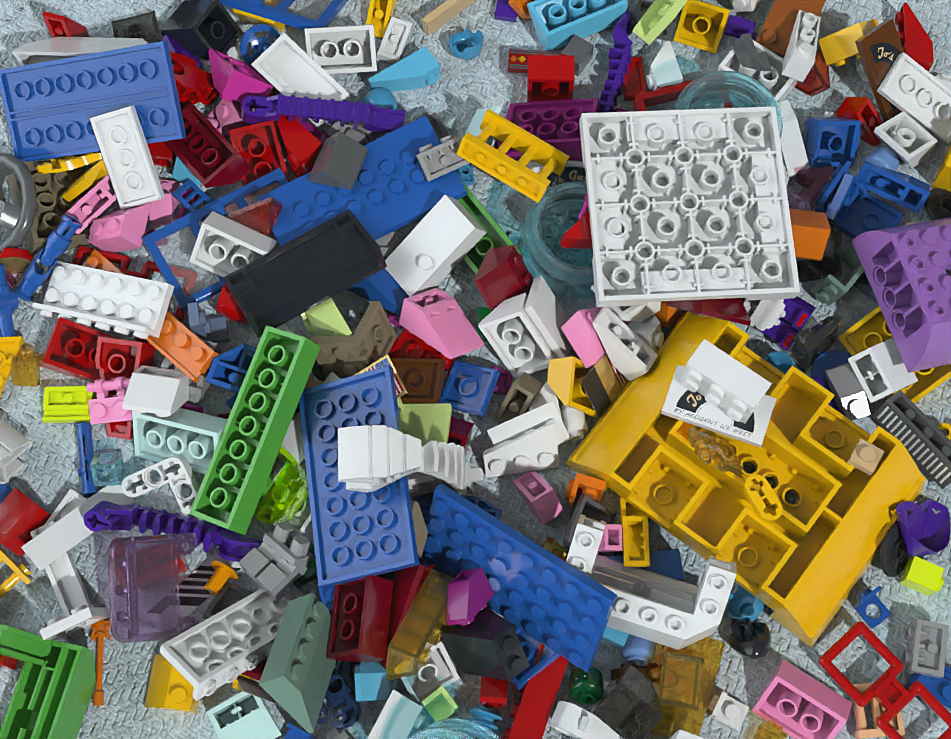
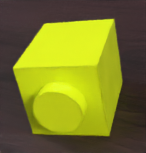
(922, 576)

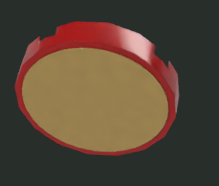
(15, 259)

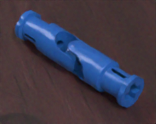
(56, 244)

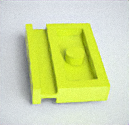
(66, 404)

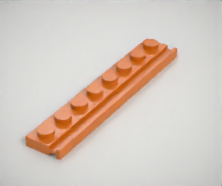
(175, 340)

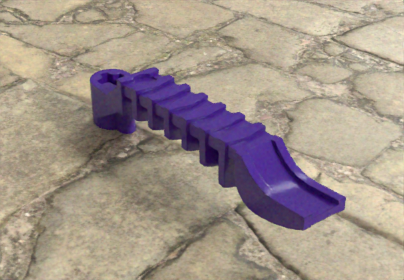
(620, 59)
(273, 107)
(113, 516)

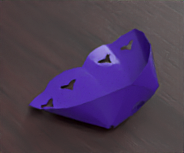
(924, 532)

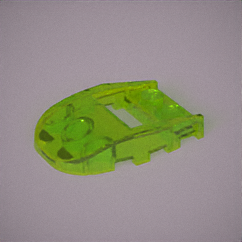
(285, 494)

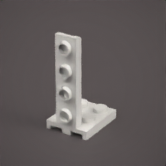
(71, 596)

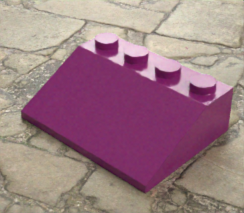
(553, 122)

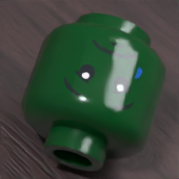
(587, 686)

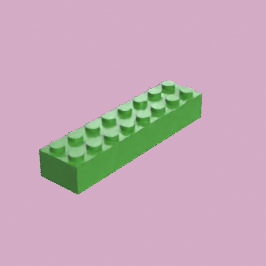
(255, 430)

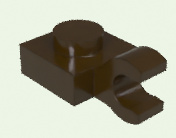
(616, 673)

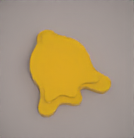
(69, 162)

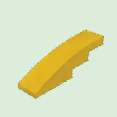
(634, 535)

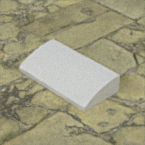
(297, 73)

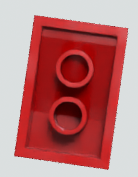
(299, 145)
(260, 148)
(72, 350)

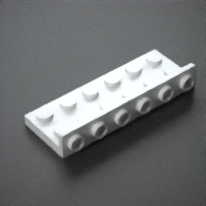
(106, 300)
(228, 641)

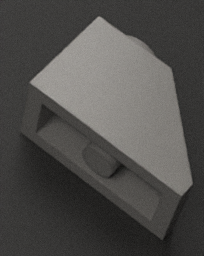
(848, 392)

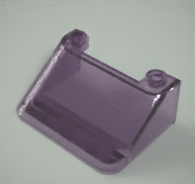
(147, 586)

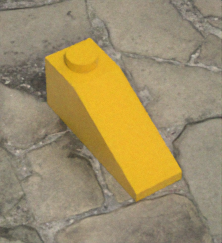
(380, 14)

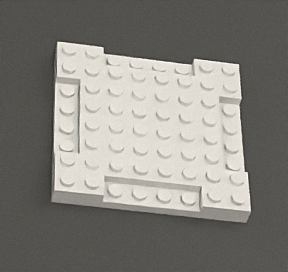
(688, 206)

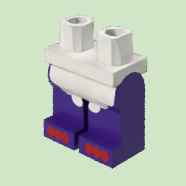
(780, 318)

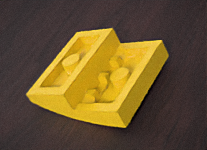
(86, 181)

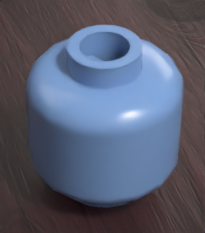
(884, 157)
(639, 651)

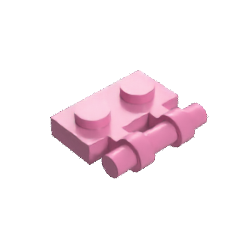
(108, 409)

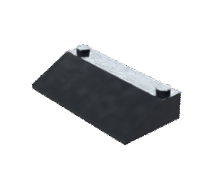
(305, 272)

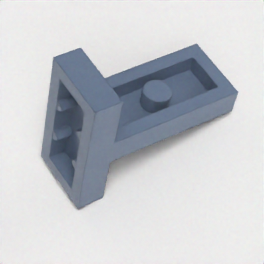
(207, 329)

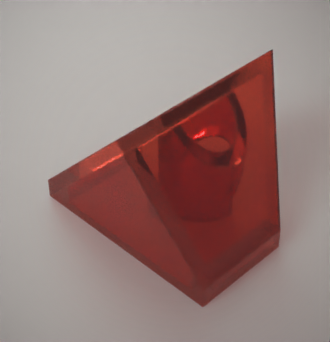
(817, 78)

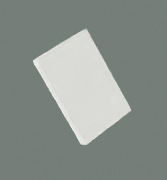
(548, 317)

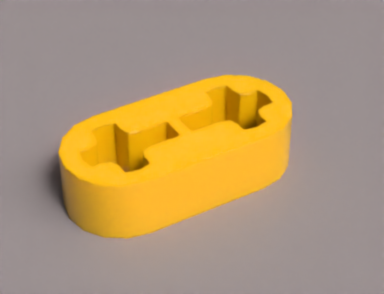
(757, 502)

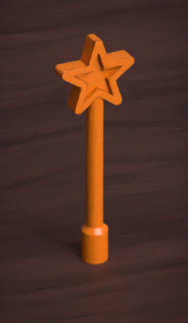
(100, 630)

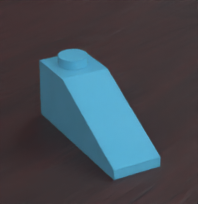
(409, 73)

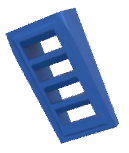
(196, 190)

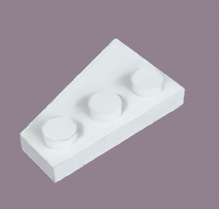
(527, 453)

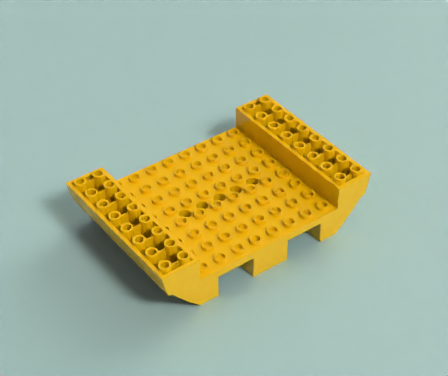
(816, 547)

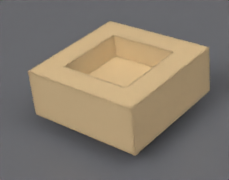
(865, 456)

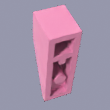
(93, 202)

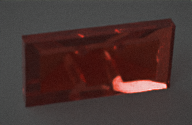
(259, 216)

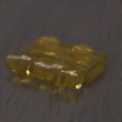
(713, 447)

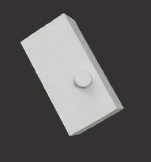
(434, 247)

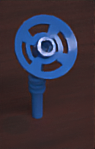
(261, 43)

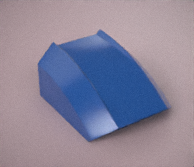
(831, 140)

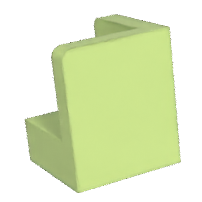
(440, 704)

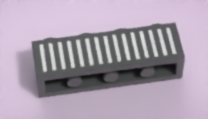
(918, 435)

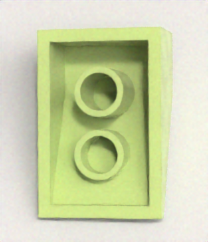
(325, 320)

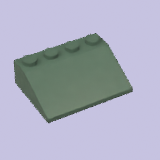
(297, 663)

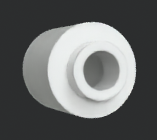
(574, 423)

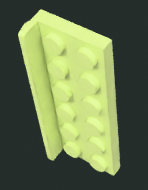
(657, 18)

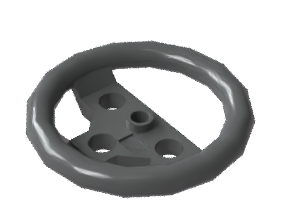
(11, 216)

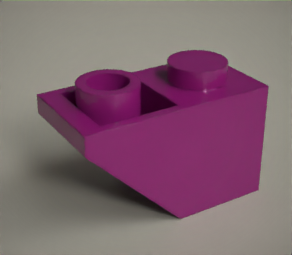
(467, 596)

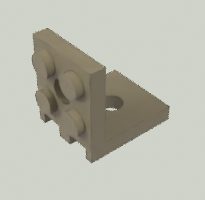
(355, 352)

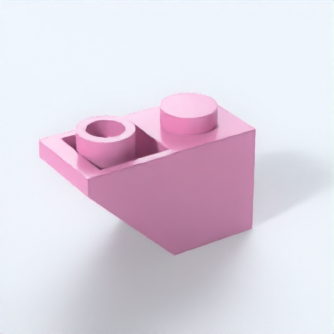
(227, 117)
(611, 539)

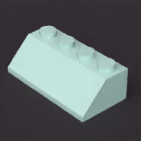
(182, 433)

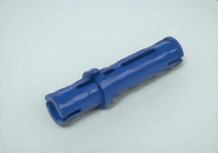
(84, 435)

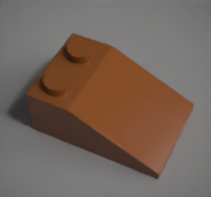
(781, 20)

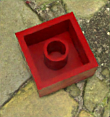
(550, 77)

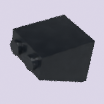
(202, 26)
(485, 647)

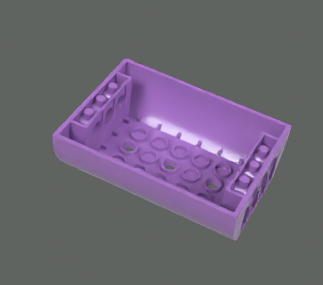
(912, 287)

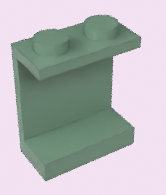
(830, 288)

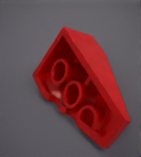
(121, 359)

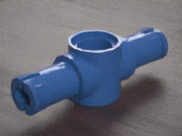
(8, 303)

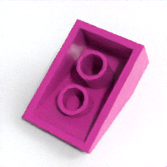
(235, 78)

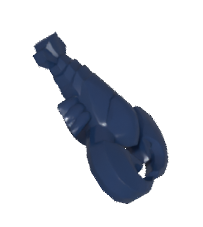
(338, 694)

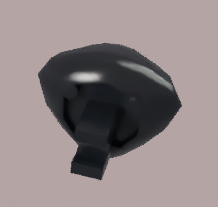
(750, 640)

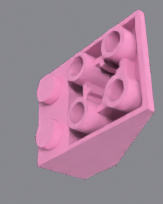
(439, 323)

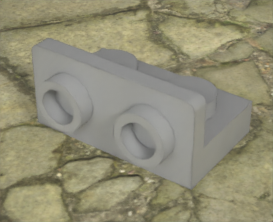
(441, 158)
(925, 648)

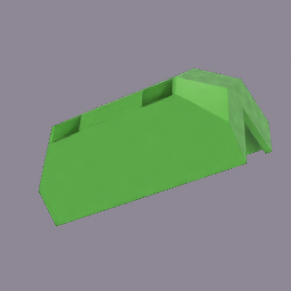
(50, 688)

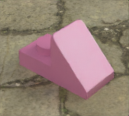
(164, 210)

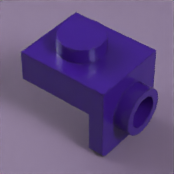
(739, 25)

